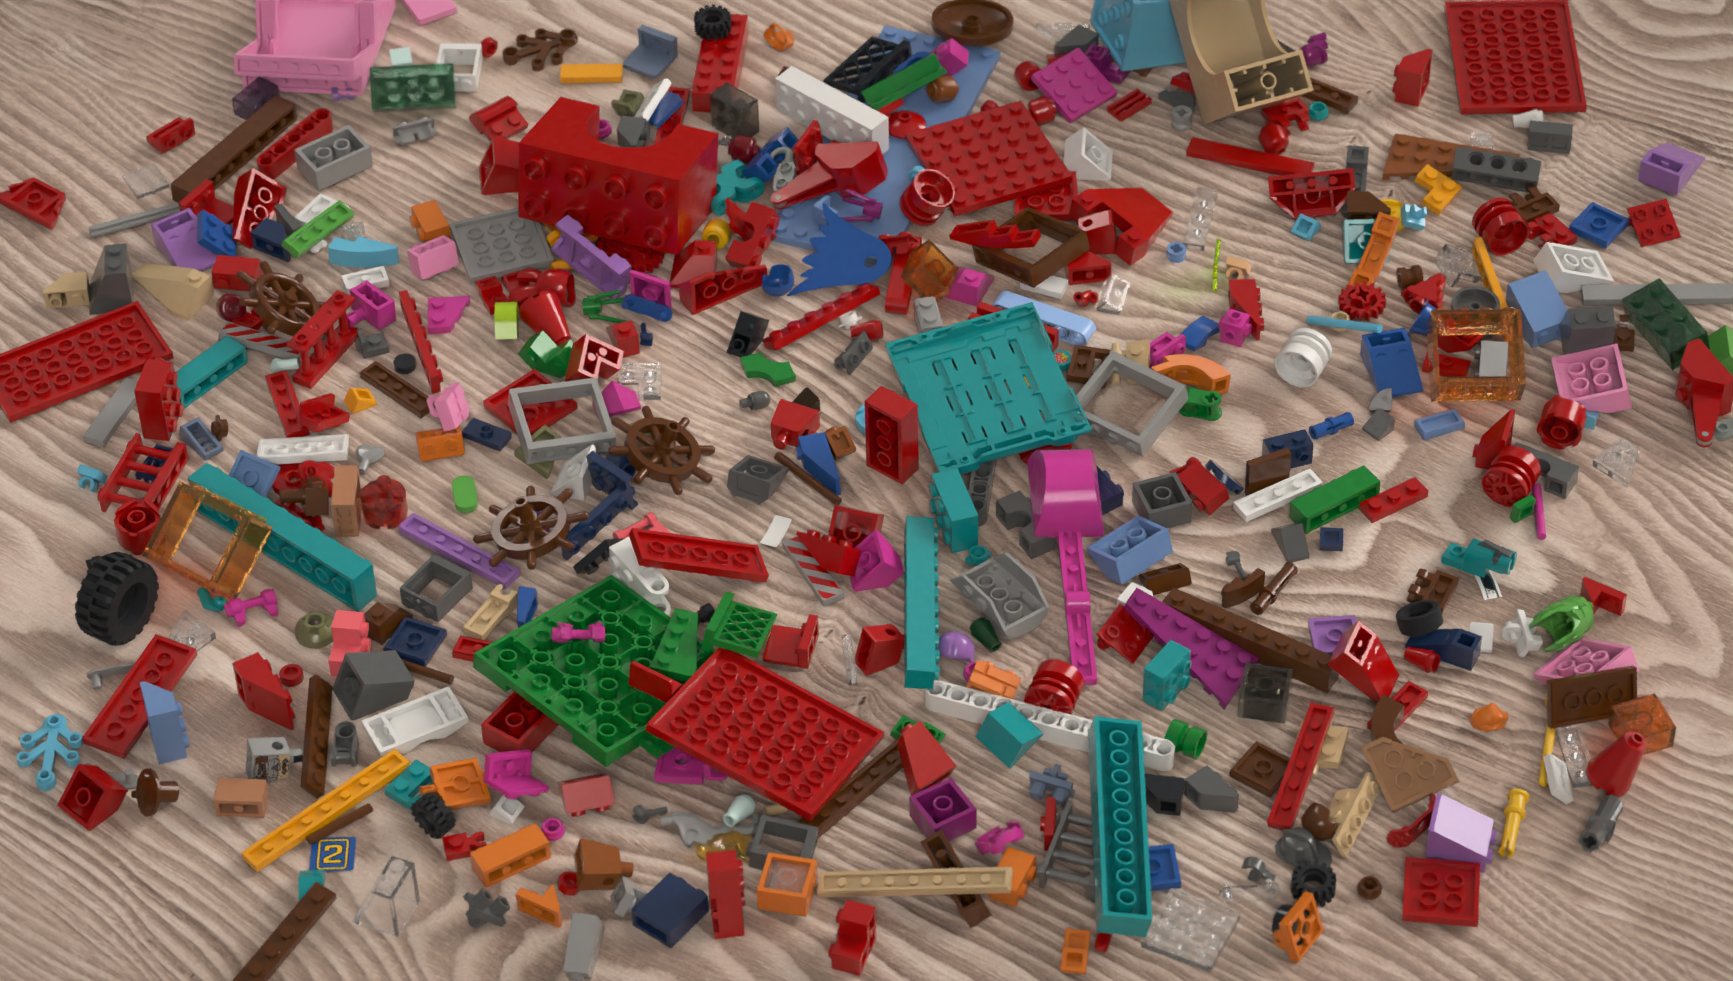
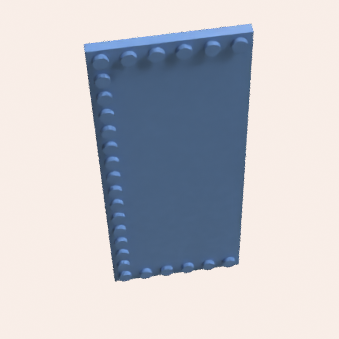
(797, 220)

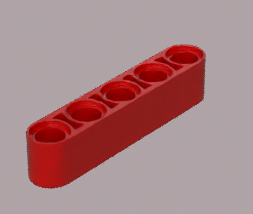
(282, 153)
(898, 292)

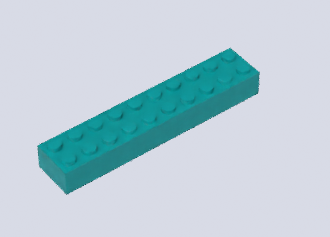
(294, 542)
(1119, 827)

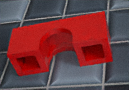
(763, 222)

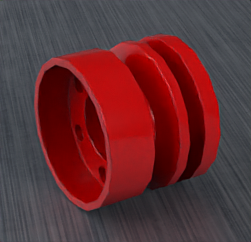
(927, 197)
(1500, 226)
(1511, 475)
(1055, 686)

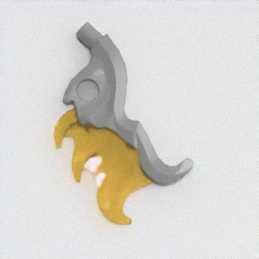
(711, 838)

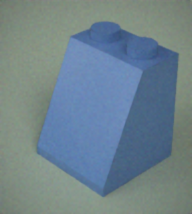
(1540, 308)

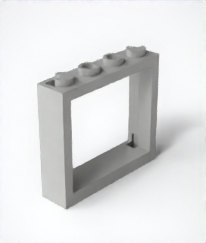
(1146, 377)
(562, 447)

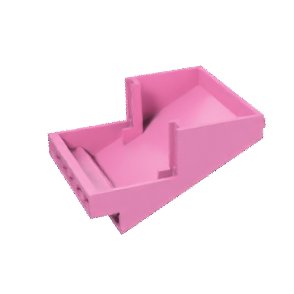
(315, 44)

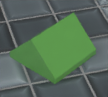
(1722, 346)

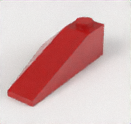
(253, 202)
(719, 286)

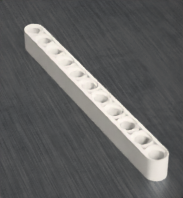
(1055, 726)

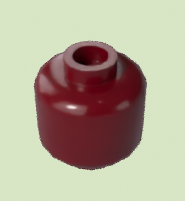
(743, 148)
(227, 302)

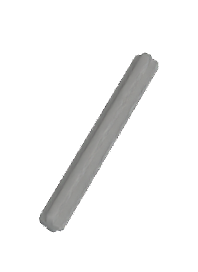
(133, 220)

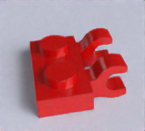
(1287, 112)
(1551, 231)

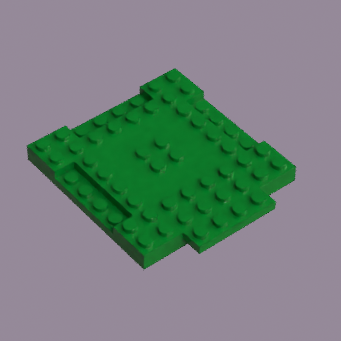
(584, 681)

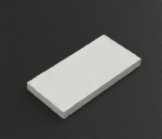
(304, 448)

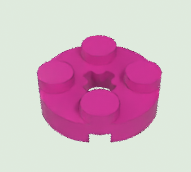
(996, 838)

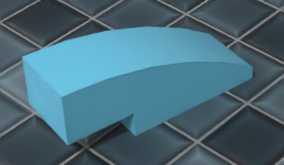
(362, 253)

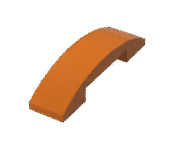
(1376, 250)

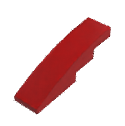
(989, 235)

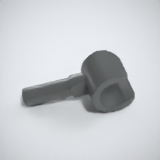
(1233, 558)
(643, 816)

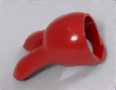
(551, 279)

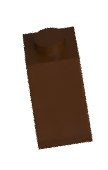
(1364, 205)
(384, 620)

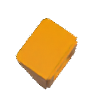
(359, 399)

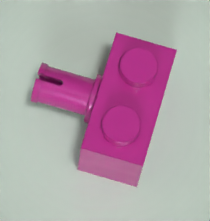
(371, 306)

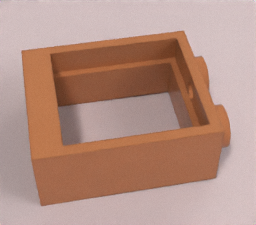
(346, 501)

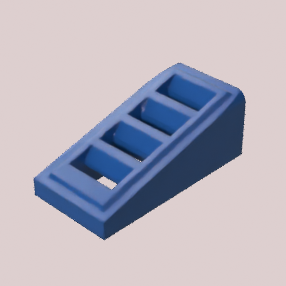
(526, 605)

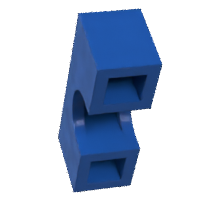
(763, 164)

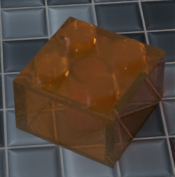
(929, 271)
(1645, 717)

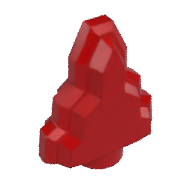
(1430, 289)

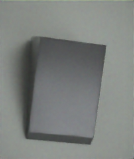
(1291, 542)

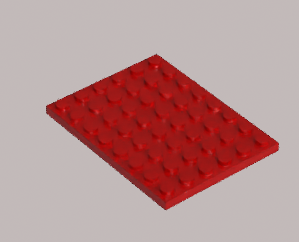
(1514, 56)
(765, 732)

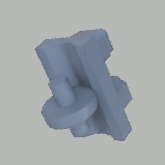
(1052, 781)

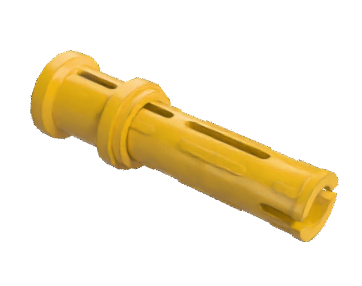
(1514, 815)

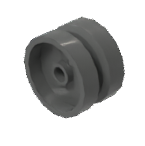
(1475, 298)

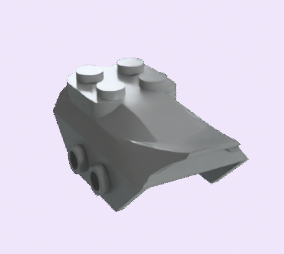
(1005, 595)

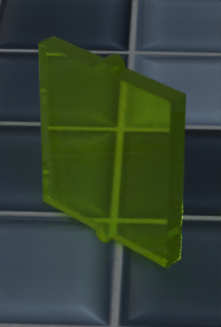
(1216, 264)

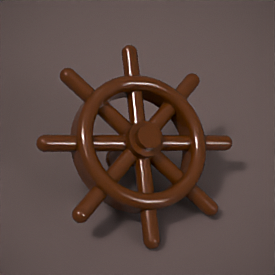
(284, 301)
(661, 450)
(530, 527)

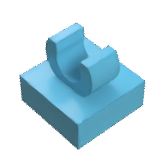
(1413, 216)
(90, 475)

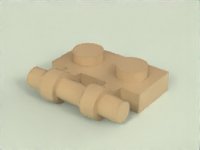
(1135, 350)

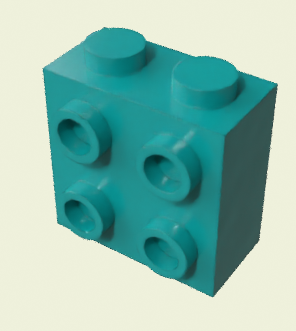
(1166, 675)

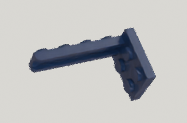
(620, 496)

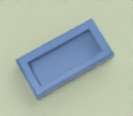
(1439, 424)

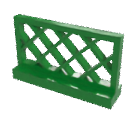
(723, 620)

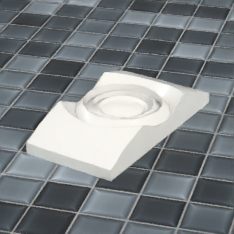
(416, 722)

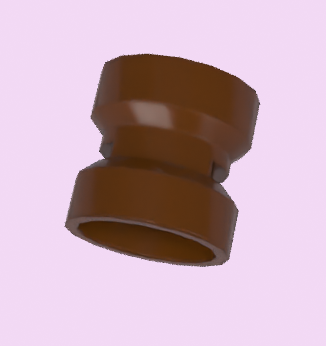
(1407, 277)

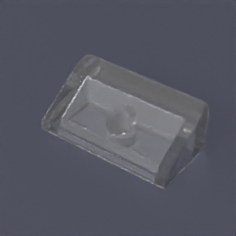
(1112, 295)

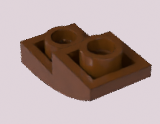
(1241, 591)

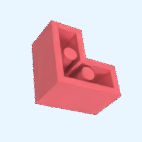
(349, 636)

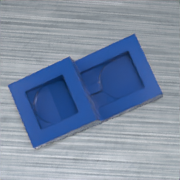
(1199, 331)

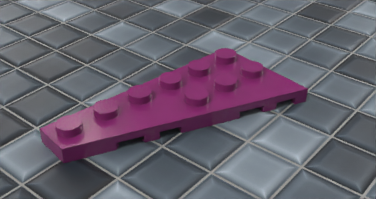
(1213, 658)

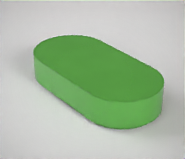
(464, 494)

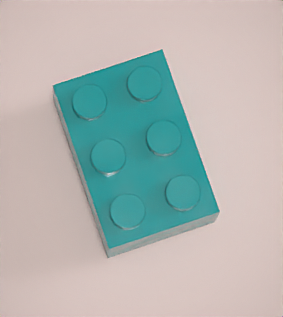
(953, 510)

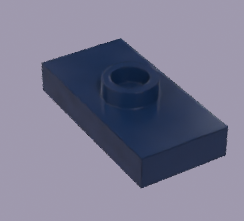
(486, 434)

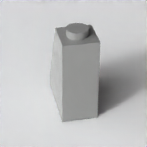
(583, 946)

